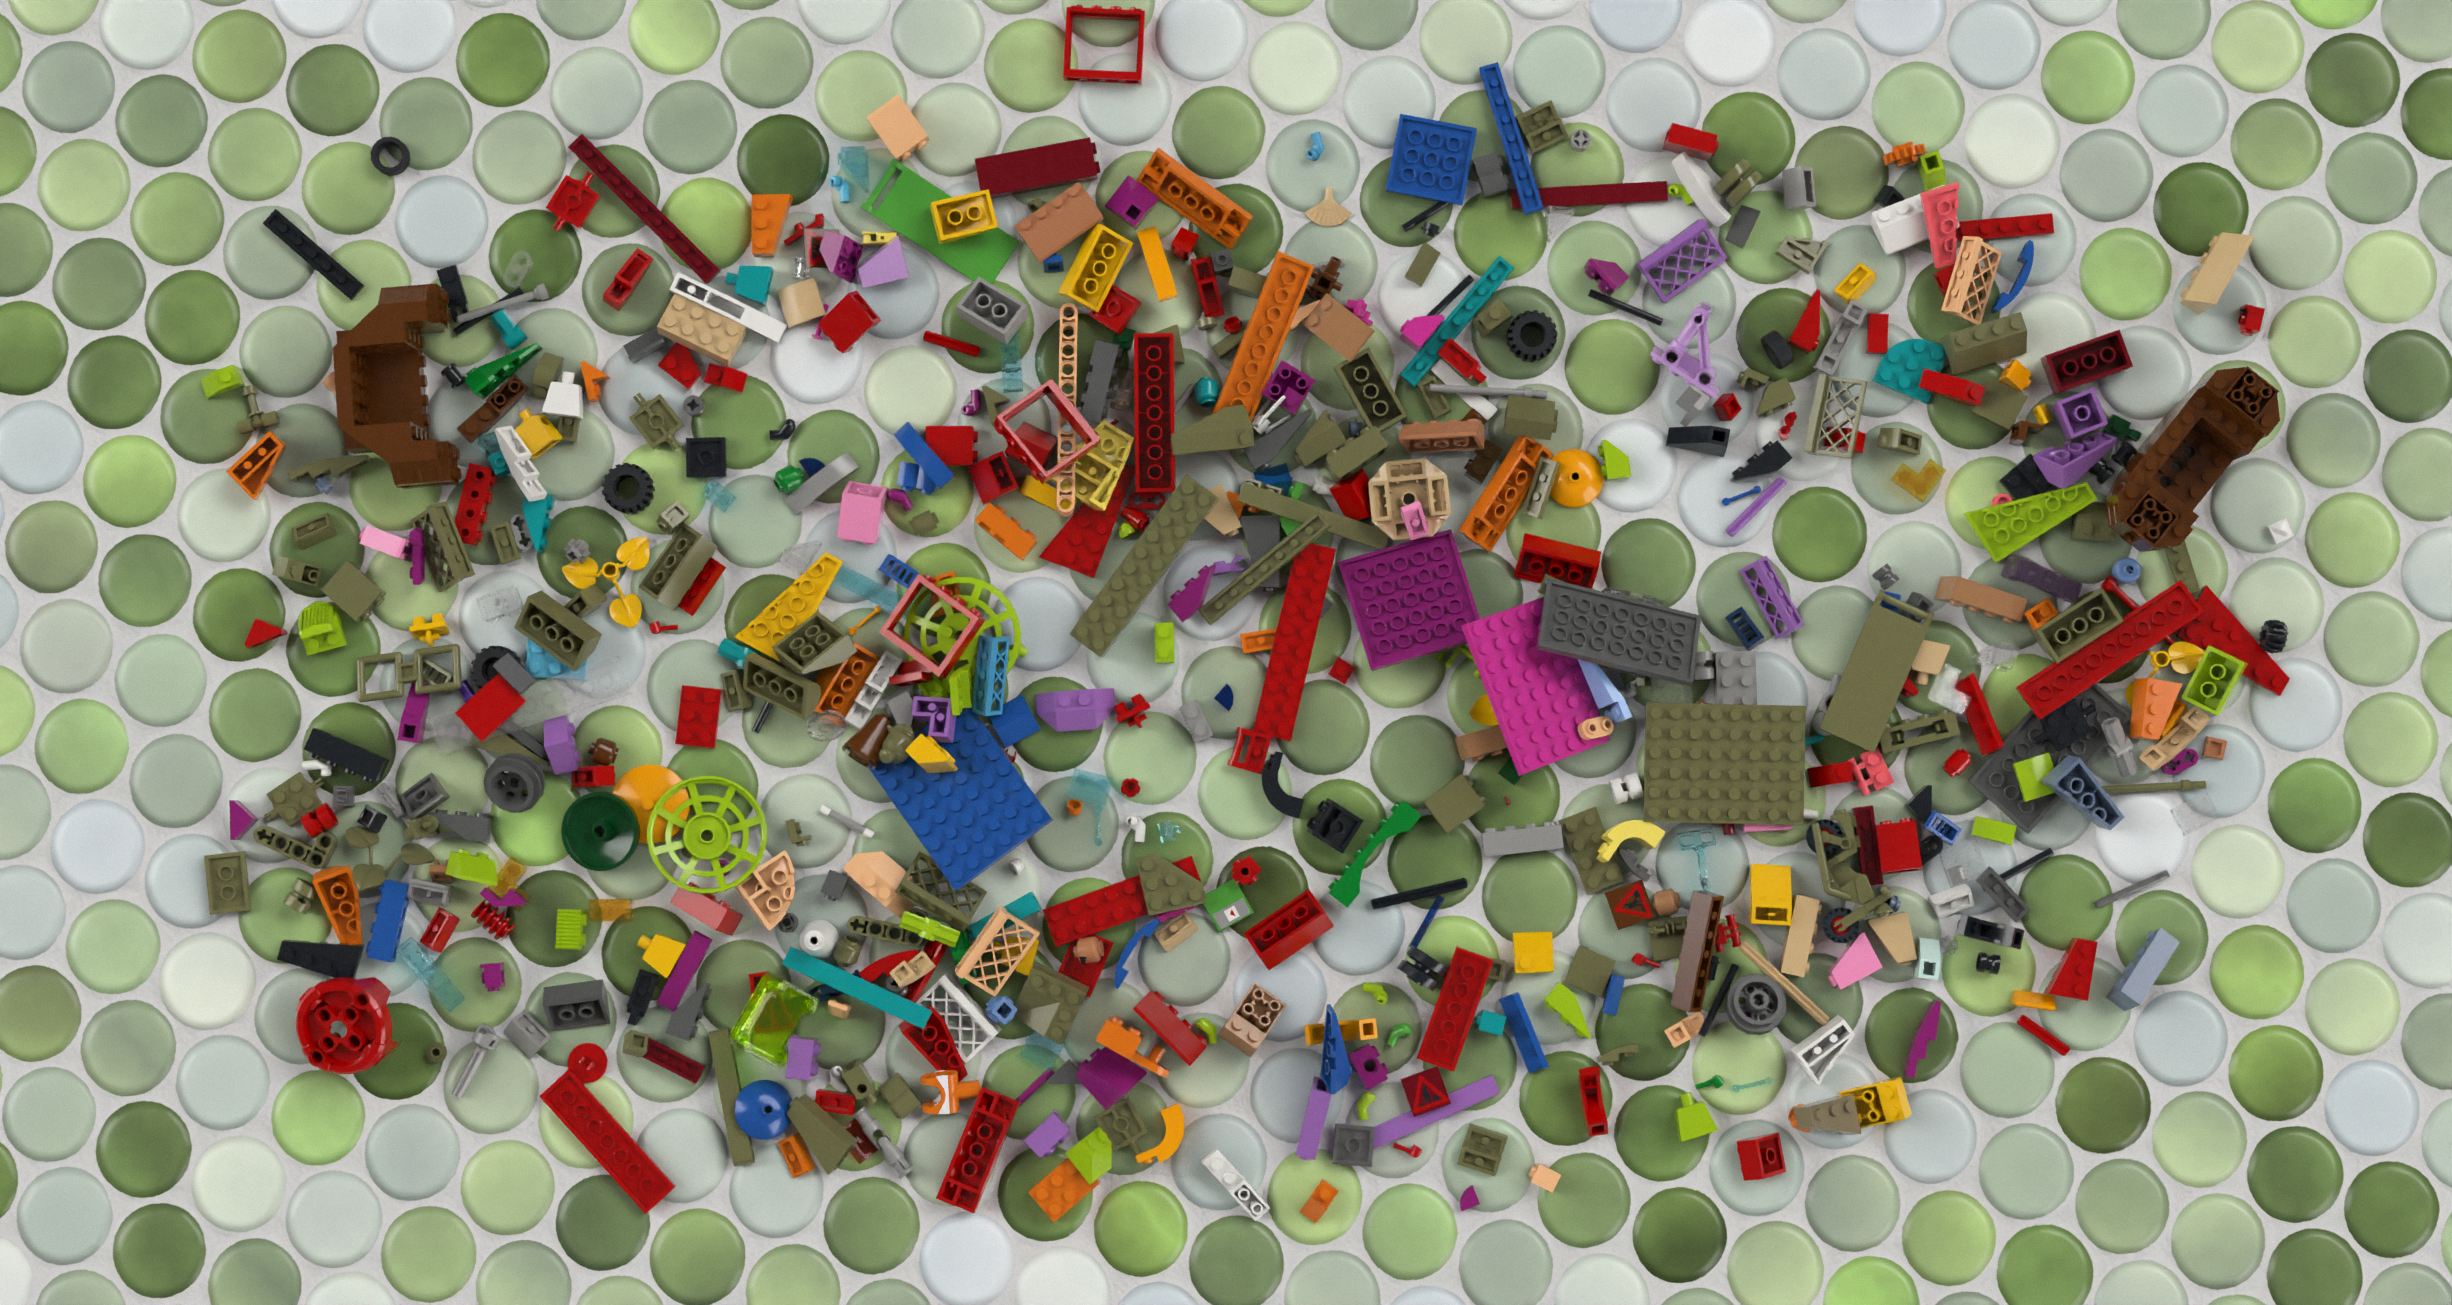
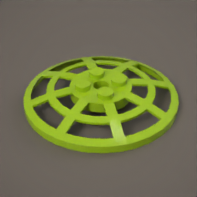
(957, 622)
(704, 822)

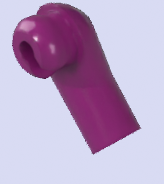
(974, 405)
(901, 497)

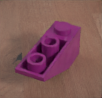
(1191, 599)
(414, 716)

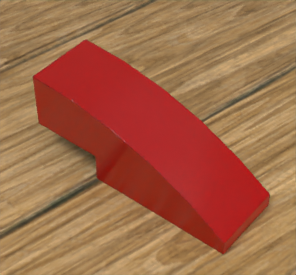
(627, 279)
(1207, 286)
(886, 965)

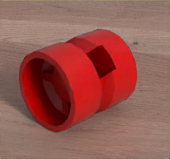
(319, 820)

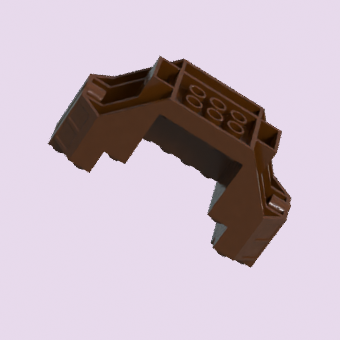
(384, 386)
(2218, 423)

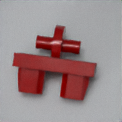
(1140, 706)

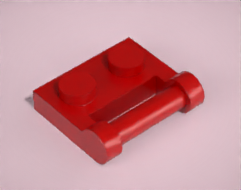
(1256, 751)

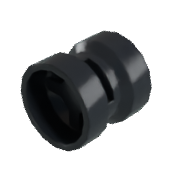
(2101, 471)
(1988, 963)

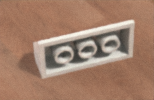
(1900, 224)

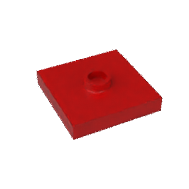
(1116, 310)

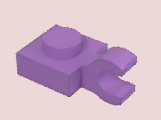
(1222, 568)

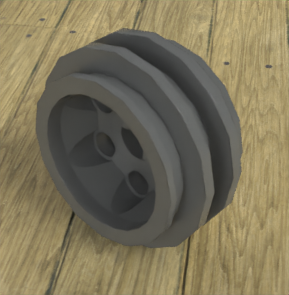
(522, 775)
(1764, 990)

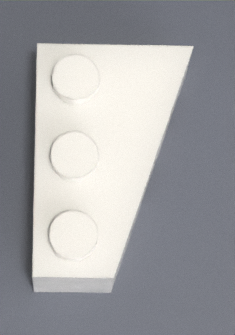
(1823, 1047)

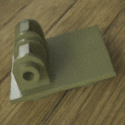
(1667, 937)

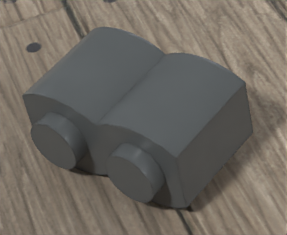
(1490, 175)

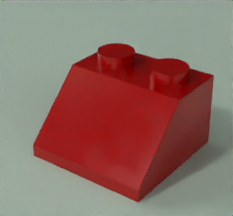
(1761, 1156)

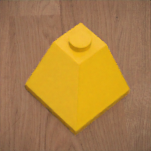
(1533, 952)

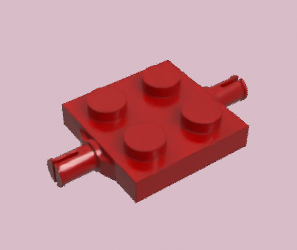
(573, 201)

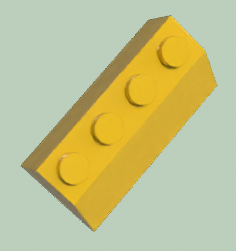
(1095, 267)

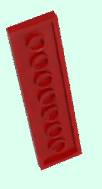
(1102, 908)
(607, 1141)

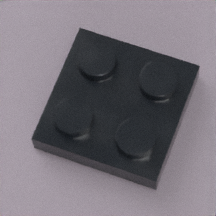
(706, 457)

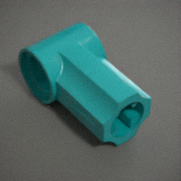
(511, 333)
(734, 652)

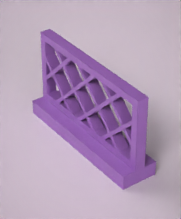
(1672, 246)

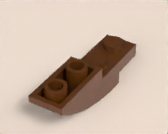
(493, 410)

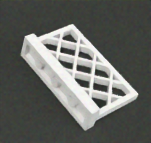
(971, 1008)

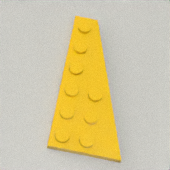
(791, 606)

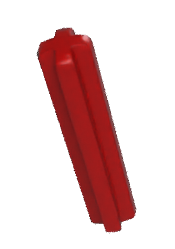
(951, 343)
(2043, 1035)

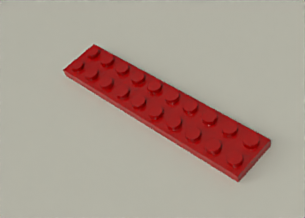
(1294, 641)
(2110, 651)

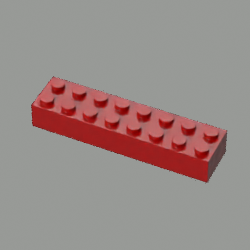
(1154, 412)

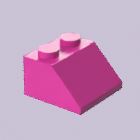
(1419, 330)

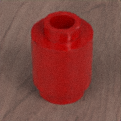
(1957, 763)

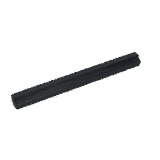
(1419, 893)

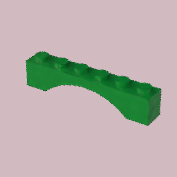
(1348, 886)

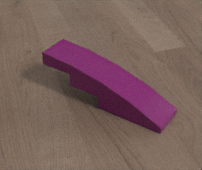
(684, 971)
(1926, 1031)

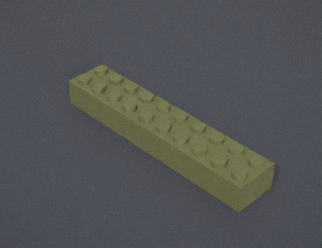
(1144, 566)

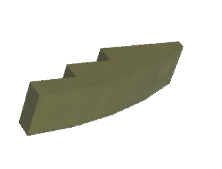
(337, 466)

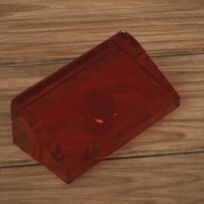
(864, 1147)

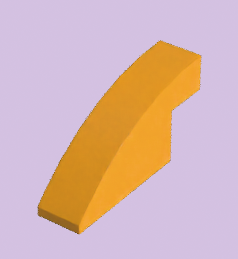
(1157, 264)

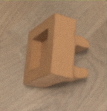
(438, 872)

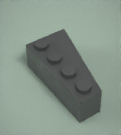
(1099, 380)

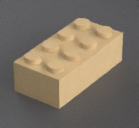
(701, 330)

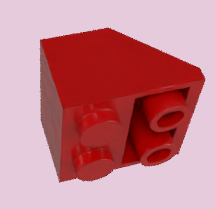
(993, 478)

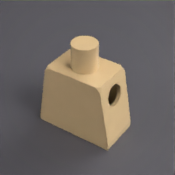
(1929, 661)

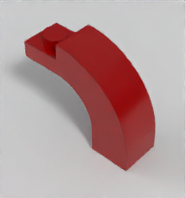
(1592, 1101)

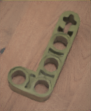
(293, 843)
(886, 928)

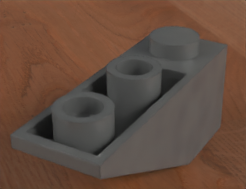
(468, 827)
(684, 1019)

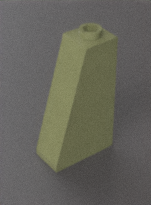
(1247, 283)
(821, 1132)

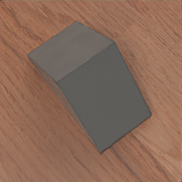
(1065, 1074)

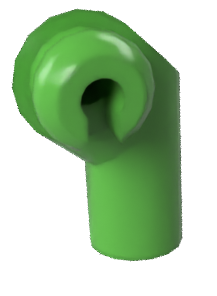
(1397, 1031)

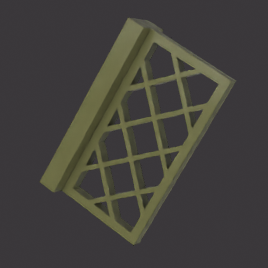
(1820, 409)
(450, 546)
(935, 905)

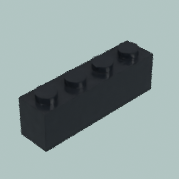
(348, 755)

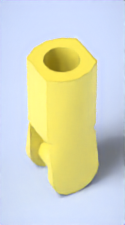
(881, 238)

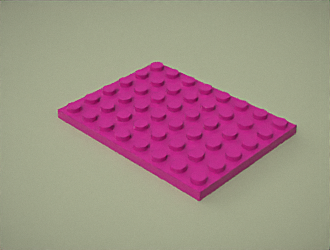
(1532, 691)

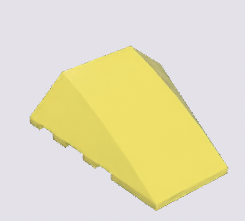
(1101, 467)

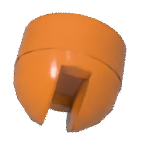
(1074, 803)

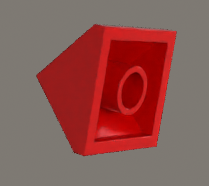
(1353, 495)

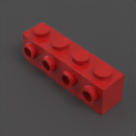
(474, 502)

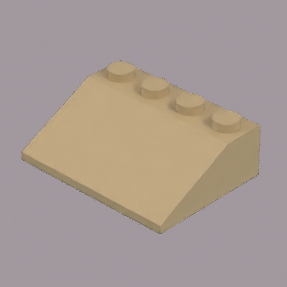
(2215, 271)

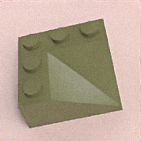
(1355, 454)
(814, 646)
(1050, 1002)

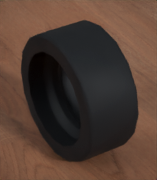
(379, 145)
(1777, 349)

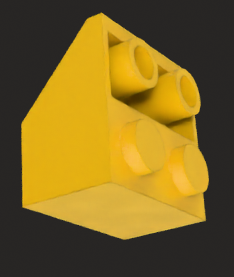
(931, 755)

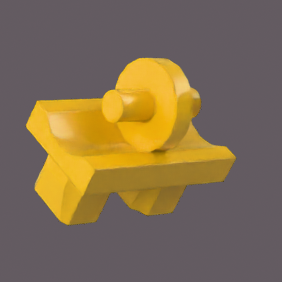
(429, 631)

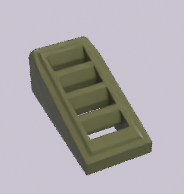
(447, 676)

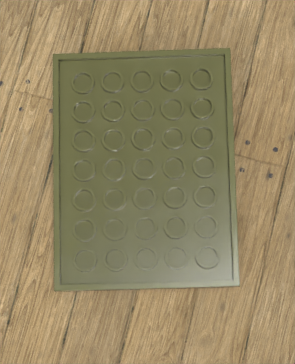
(1724, 763)

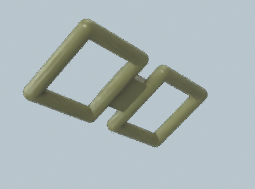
(409, 673)

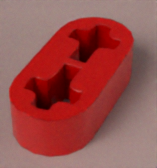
(1146, 505)

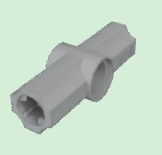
(2119, 747)

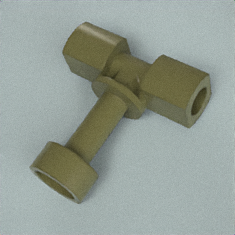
(256, 418)

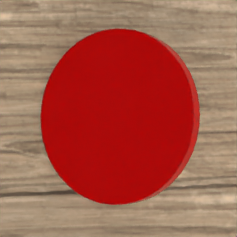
(588, 1062)

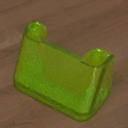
(771, 1019)

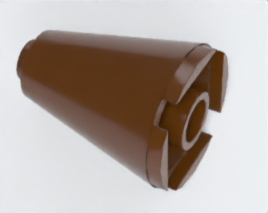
(868, 741)

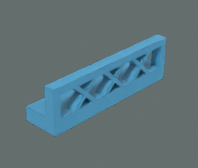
(987, 676)

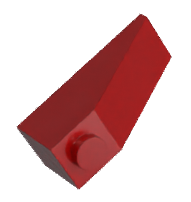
(1808, 327)
(1952, 387)

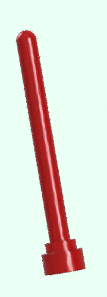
(2111, 585)

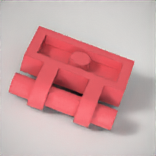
(1876, 769)

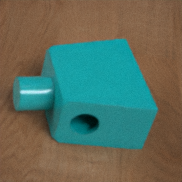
(752, 283)

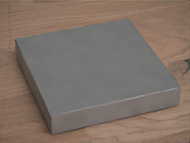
(1353, 1145)

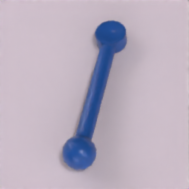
(1726, 501)

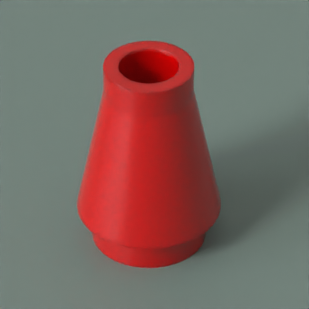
(1136, 518)

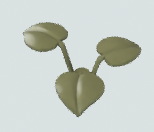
(375, 875)

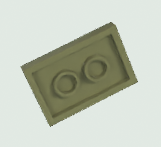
(227, 882)

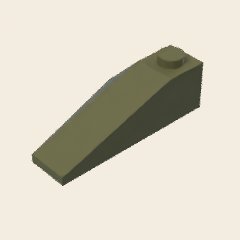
(1220, 431)

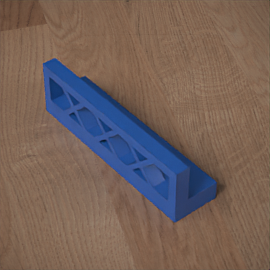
(1523, 1032)

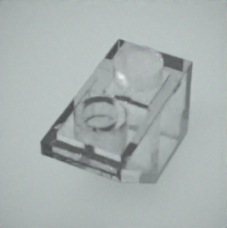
(1999, 654)

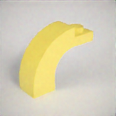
(1638, 830)

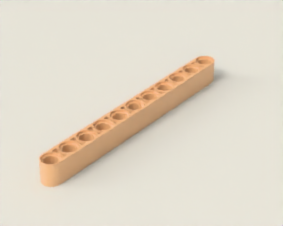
(1067, 381)

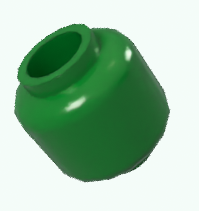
(788, 479)

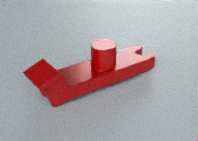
(799, 229)

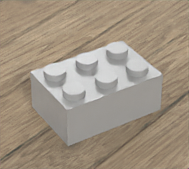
(992, 310)
(1735, 677)

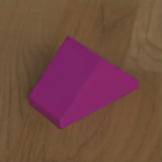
(240, 820)

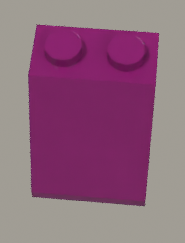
(1108, 1076)

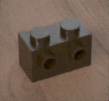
(1483, 462)

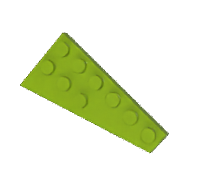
(2017, 522)

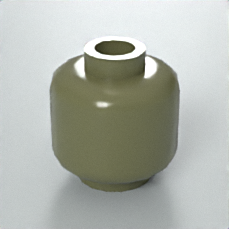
(847, 951)

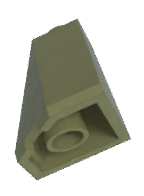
(1319, 441)

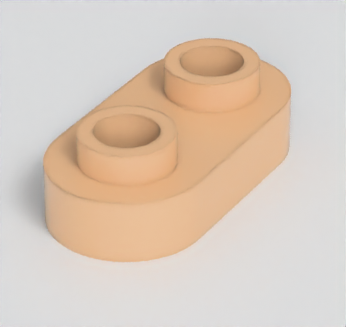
(1595, 728)

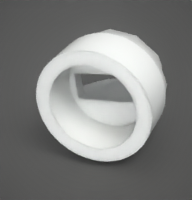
(1016, 867)

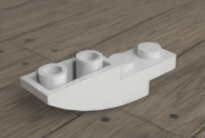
(1236, 1184)

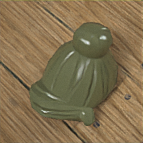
(896, 743)

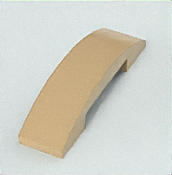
(2176, 740)

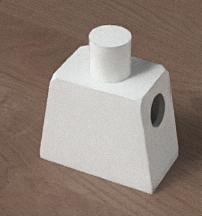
(564, 398)

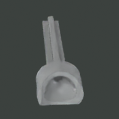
(484, 1041)

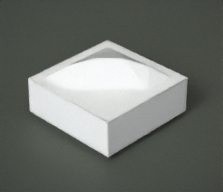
(2280, 531)

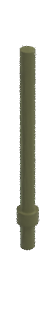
(2183, 785)

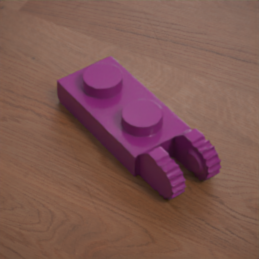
(417, 554)

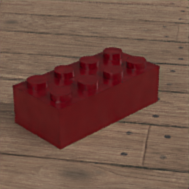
(2086, 362)

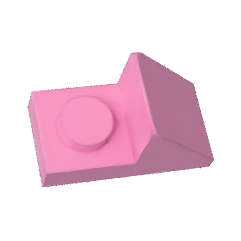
(1414, 520)

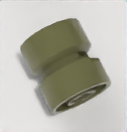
(302, 888)

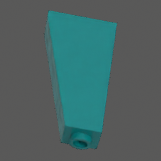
(1019, 908)

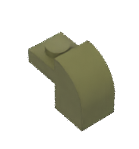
(546, 371)

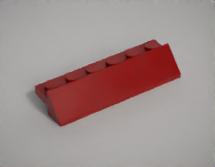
(978, 1150)

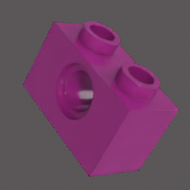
(1373, 1077)

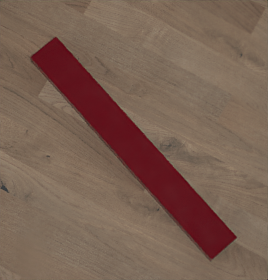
(1598, 194)

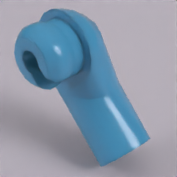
(1317, 148)

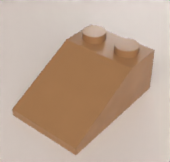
(1338, 327)

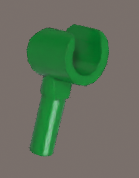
(1716, 1080)

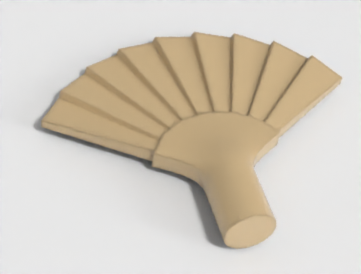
(1328, 211)

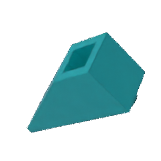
(538, 520)

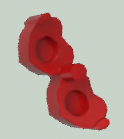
(1789, 421)

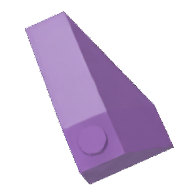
(2069, 463)

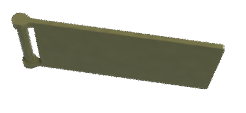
(1875, 673)

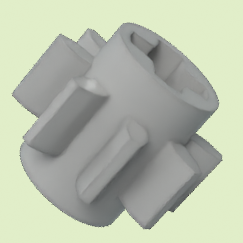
(577, 550)

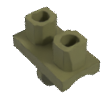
(422, 828)

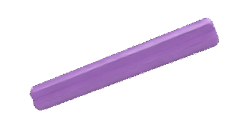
(1755, 507)

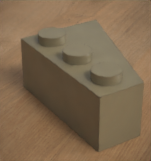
(1829, 1115)

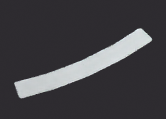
(1476, 401)

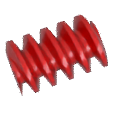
(493, 920)

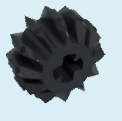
(2273, 636)

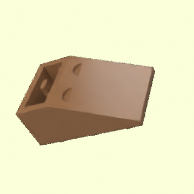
(1252, 1020)

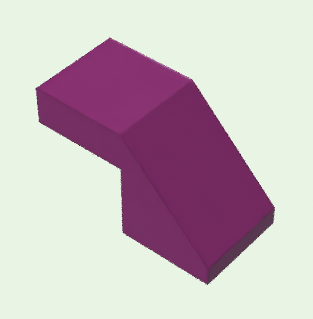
(511, 898)

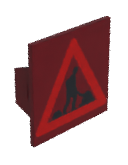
(1425, 1091)

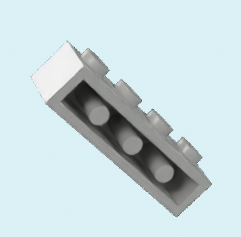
(1522, 840)

